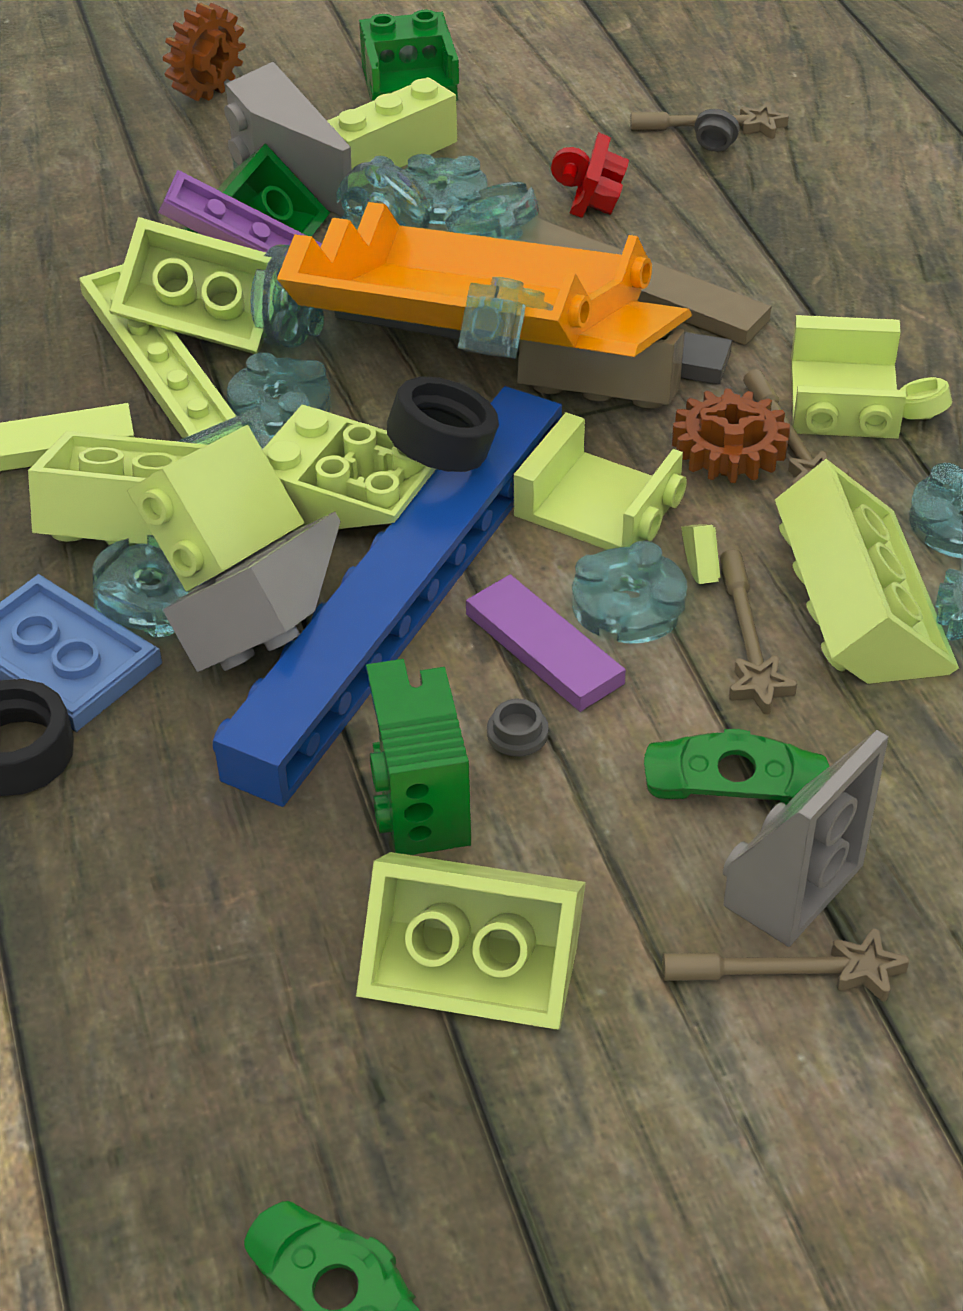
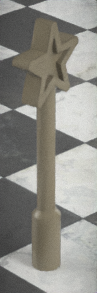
(751, 119)
(804, 463)
(756, 678)
(855, 963)

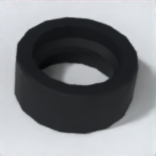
(442, 424)
(48, 755)

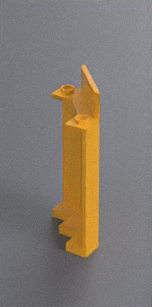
(428, 273)

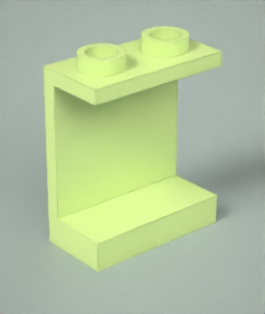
(846, 377)
(591, 495)
(215, 507)

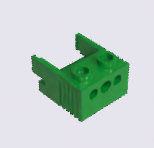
(407, 49)
(418, 761)

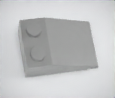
(274, 112)
(255, 598)
(807, 846)

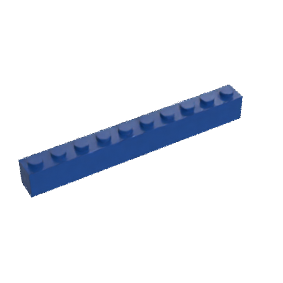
(375, 612)

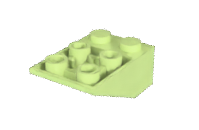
(343, 469)

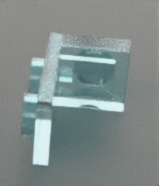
(496, 316)

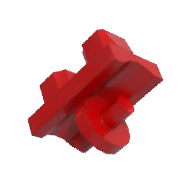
(596, 177)

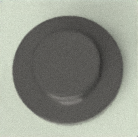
(716, 129)
(517, 728)

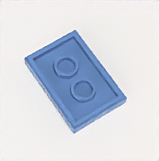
(70, 649)

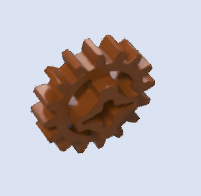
(204, 51)
(731, 435)

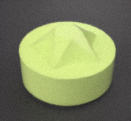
(926, 398)

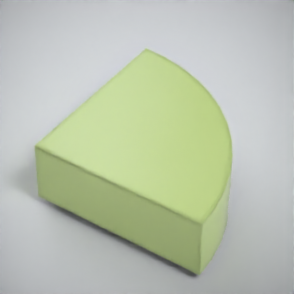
(702, 552)

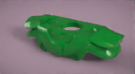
(691, 766)
(299, 1247)

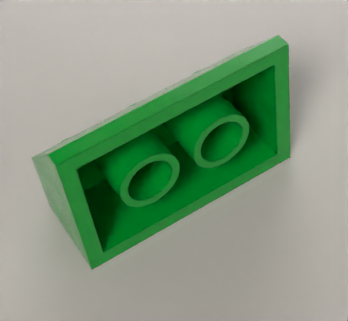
(275, 191)

